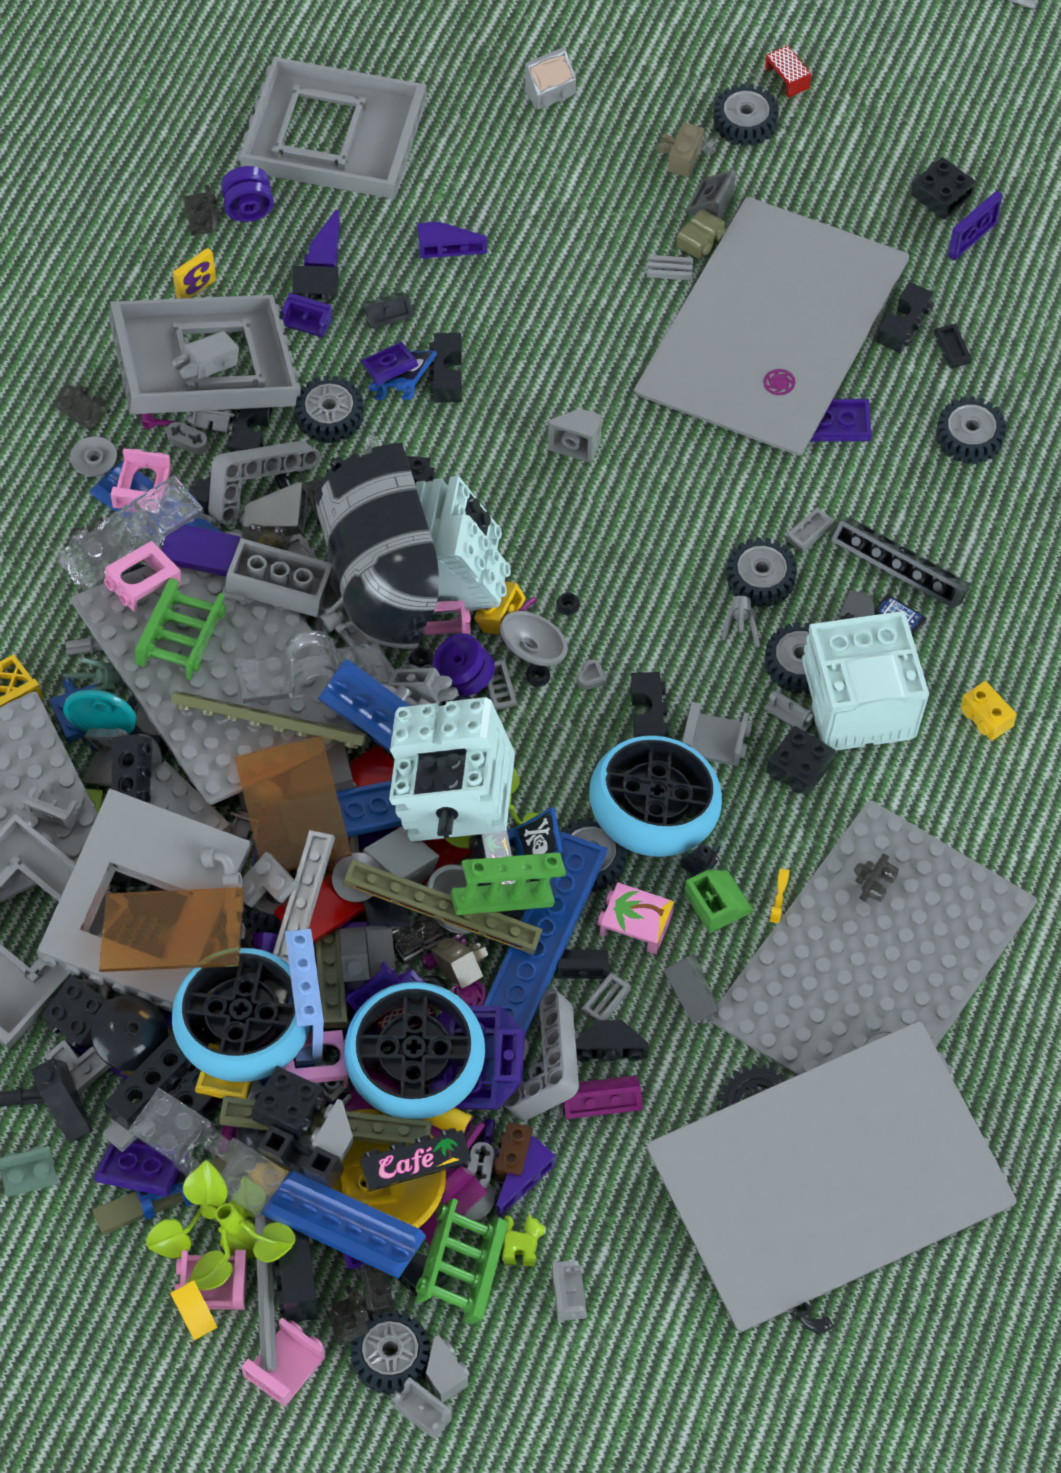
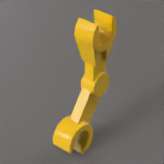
(781, 886)

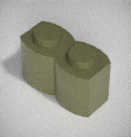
(701, 234)

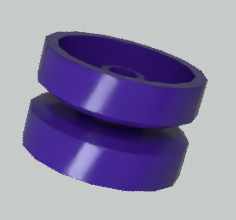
(247, 193)
(465, 663)

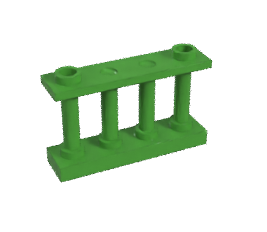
(164, 613)
(512, 896)
(486, 1261)

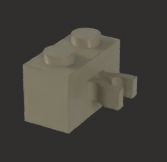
(683, 149)
(459, 962)

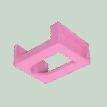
(133, 461)
(131, 593)
(457, 625)
(324, 1073)

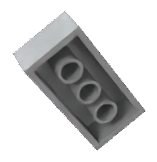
(279, 577)
(176, 795)

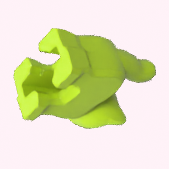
(522, 1243)

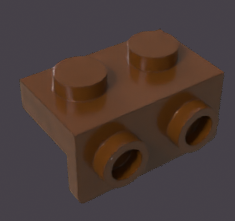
(513, 1151)

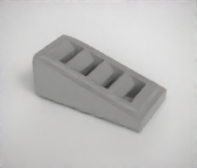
(500, 666)

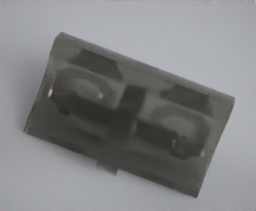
(871, 886)

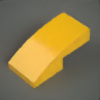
(193, 1310)

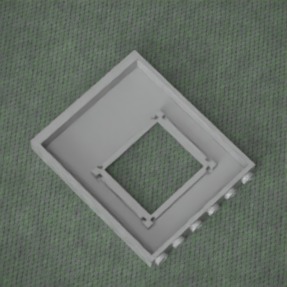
(376, 139)
(151, 336)
(146, 846)
(25, 994)

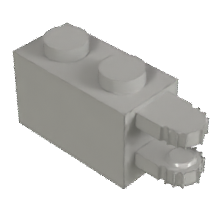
(207, 356)
(424, 684)

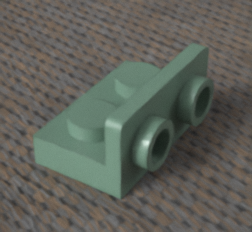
(28, 1171)

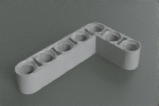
(233, 467)
(559, 1058)

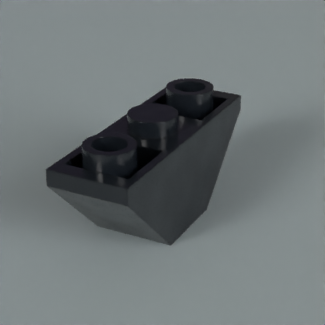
(610, 1042)

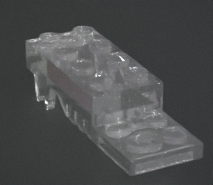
(136, 524)

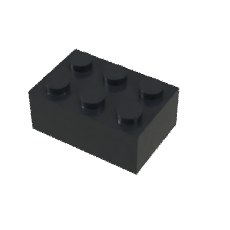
(296, 1281)

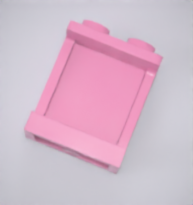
(227, 1296)

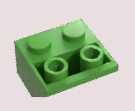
(716, 899)

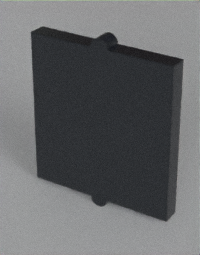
(384, 913)

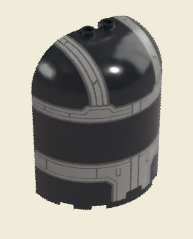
(380, 546)

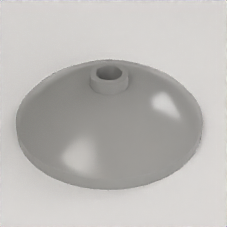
(533, 638)

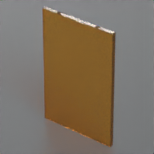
(289, 794)
(172, 929)

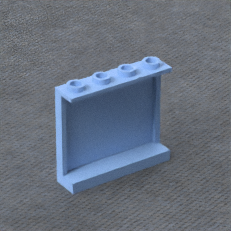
(305, 993)

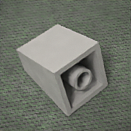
(402, 857)

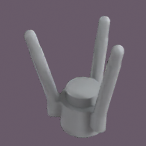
(741, 611)
(333, 617)

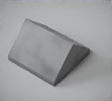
(713, 194)

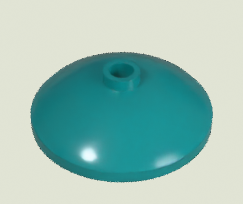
(98, 710)

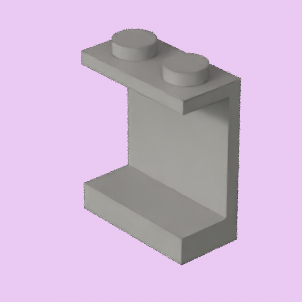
(717, 737)

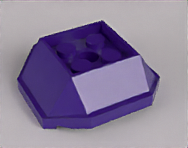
(502, 1058)

